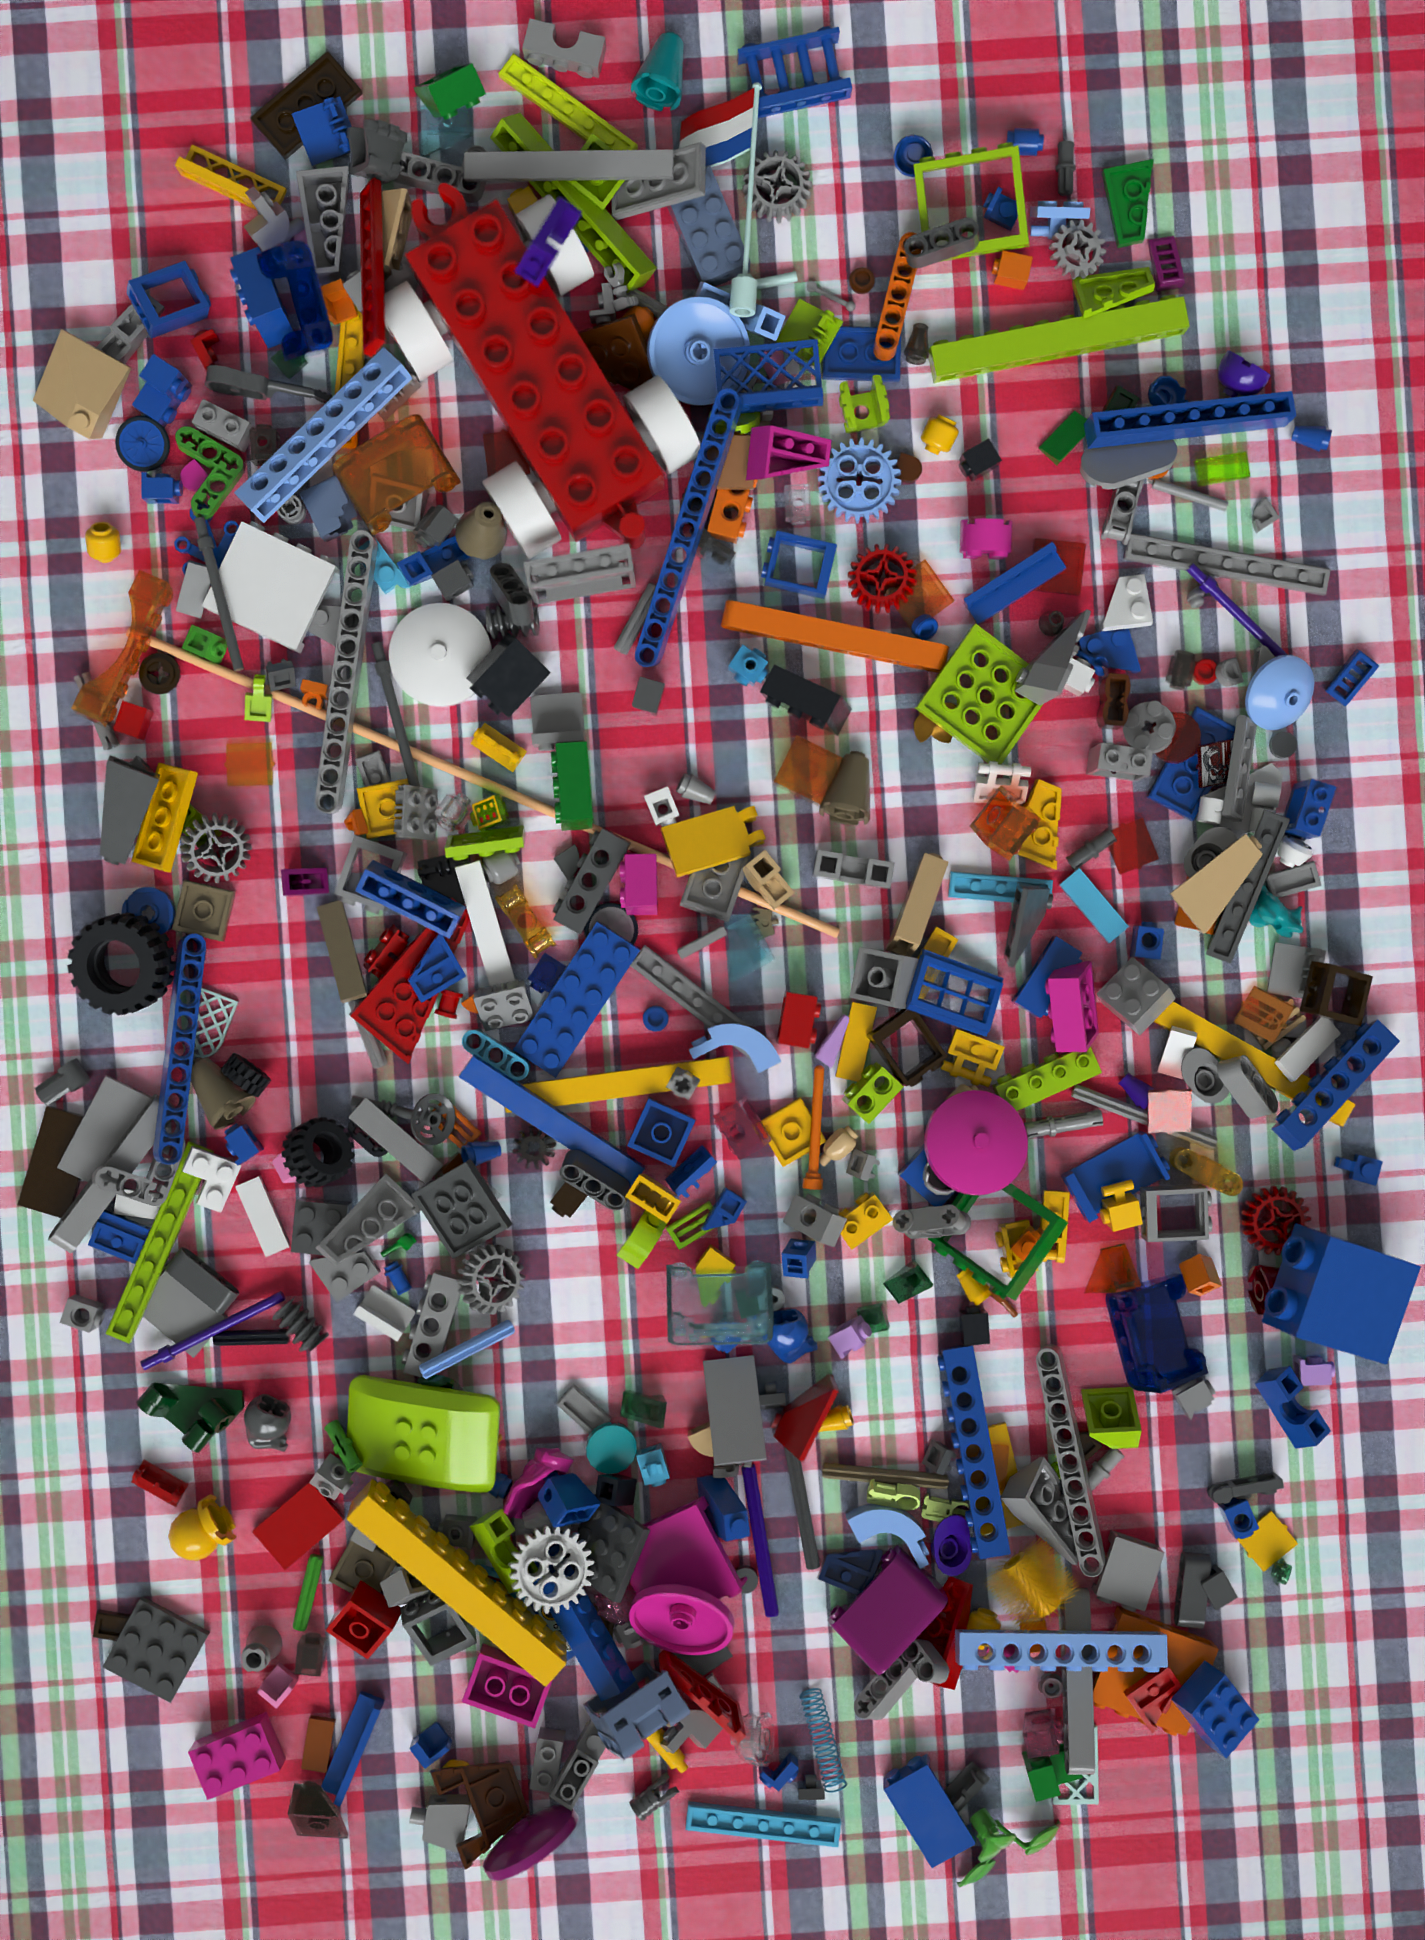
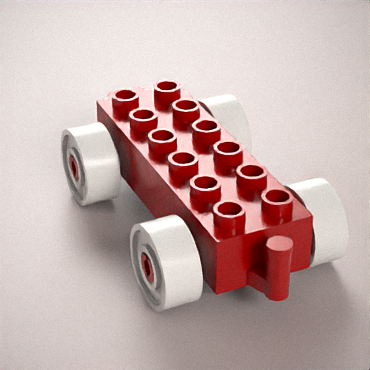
(536, 375)

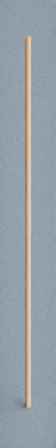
(461, 773)

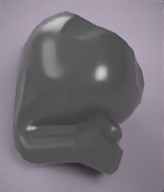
(267, 1423)

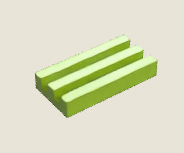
(675, 1236)

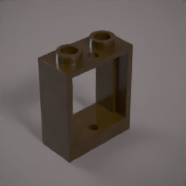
(1323, 977)
(890, 1026)

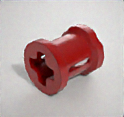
(448, 1003)

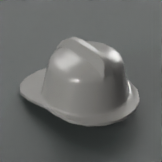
(1207, 847)
(1201, 1076)

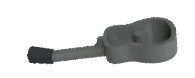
(255, 386)

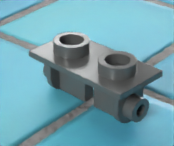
(966, 1785)

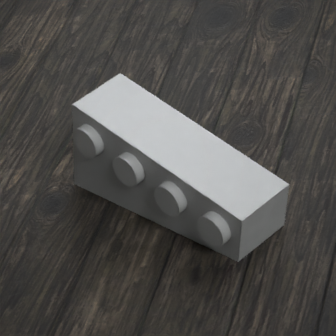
(324, 214)

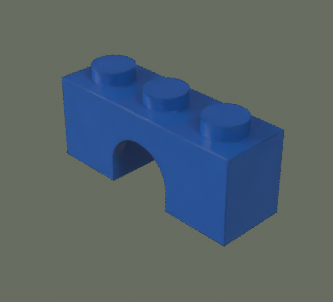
(1301, 1425)

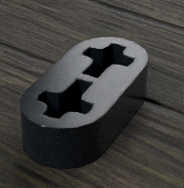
(364, 1141)

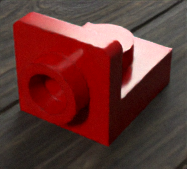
(202, 346)

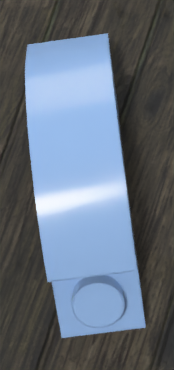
(764, 323)
(745, 1037)
(877, 1519)

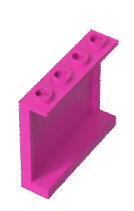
(686, 1553)

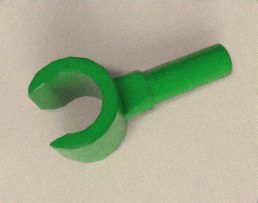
(405, 1242)

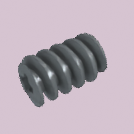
(500, 622)
(300, 1326)

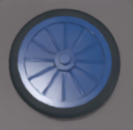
(142, 443)

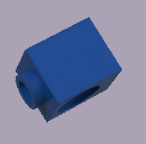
(1138, 949)
(1234, 1508)

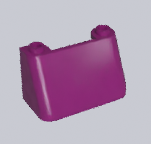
(889, 1611)

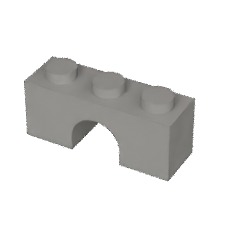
(583, 58)
(853, 869)

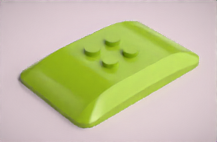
(424, 1433)

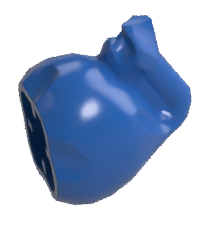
(791, 1335)

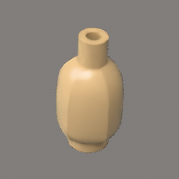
(838, 1145)

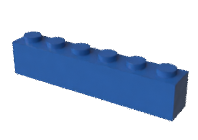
(590, 1640)

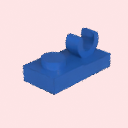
(690, 1170)

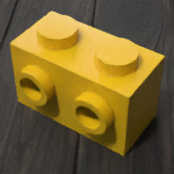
(863, 1219)

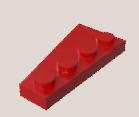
(705, 1694)

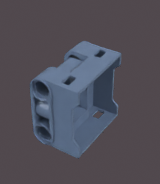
(636, 1708)

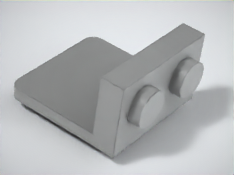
(557, 719)

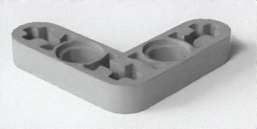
(143, 1185)

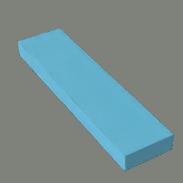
(989, 886)

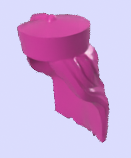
(531, 1481)

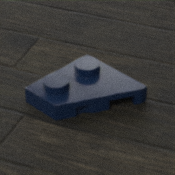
(850, 1569)

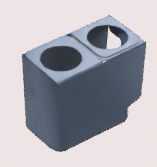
(329, 508)

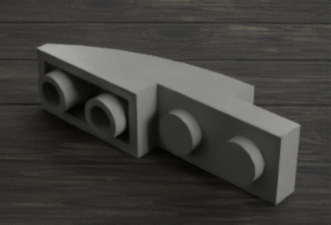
(579, 1766)

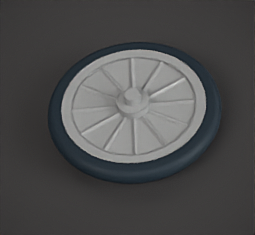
(616, 919)

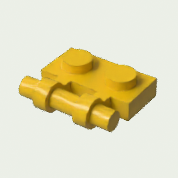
(976, 1050)

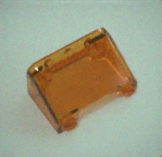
(393, 470)

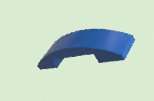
(422, 565)

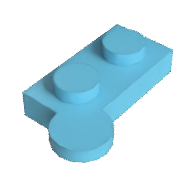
(386, 572)

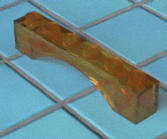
(100, 696)

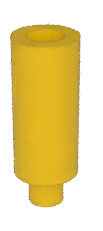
(673, 1760)

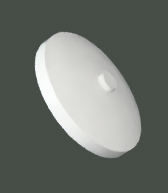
(436, 652)

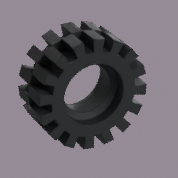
(245, 1075)

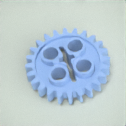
(858, 504)

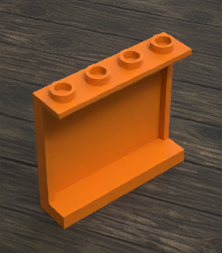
(1184, 1655)

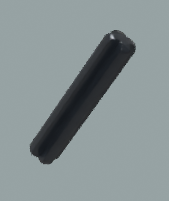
(251, 1337)

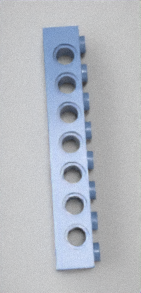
(323, 435)
(1153, 1644)

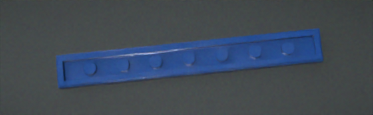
(548, 1118)

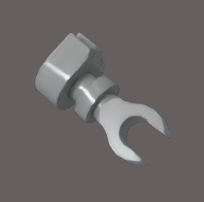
(623, 301)

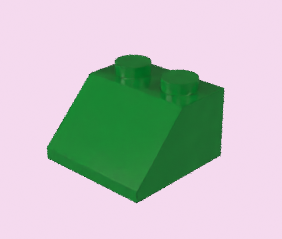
(451, 91)

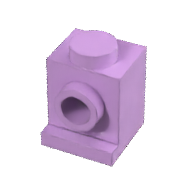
(850, 1336)
(1313, 1370)

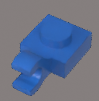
(1361, 1168)

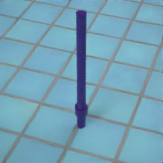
(1209, 585)
(168, 1352)

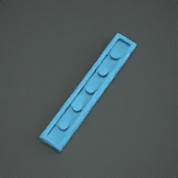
(763, 1824)

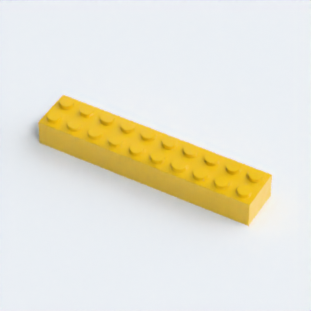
(458, 1581)

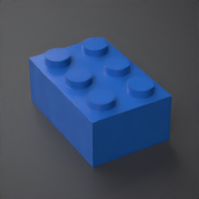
(1215, 1709)

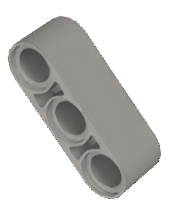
(1247, 1086)

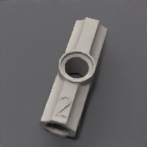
(683, 1083)

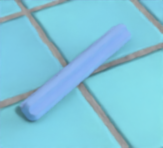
(466, 1349)

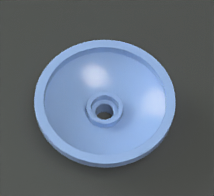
(1279, 692)

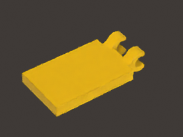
(711, 839)

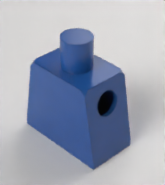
(567, 1499)

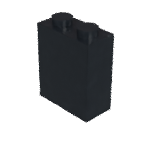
(507, 676)

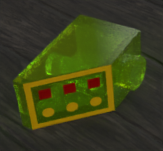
(490, 813)

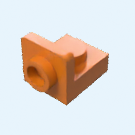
(1026, 1242)

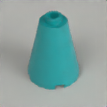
(661, 74)

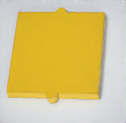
(1268, 1542)

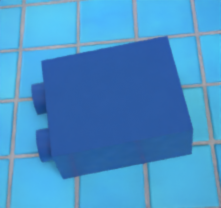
(1340, 1294)

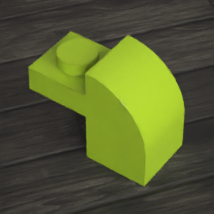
(642, 1239)

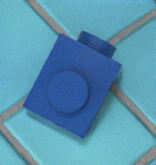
(784, 1773)

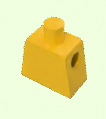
(653, 1197)

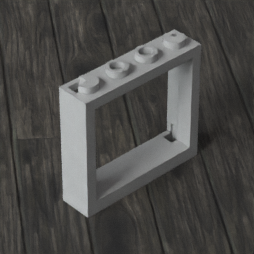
(580, 574)

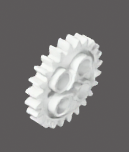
(565, 1587)

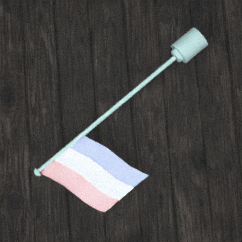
(728, 133)

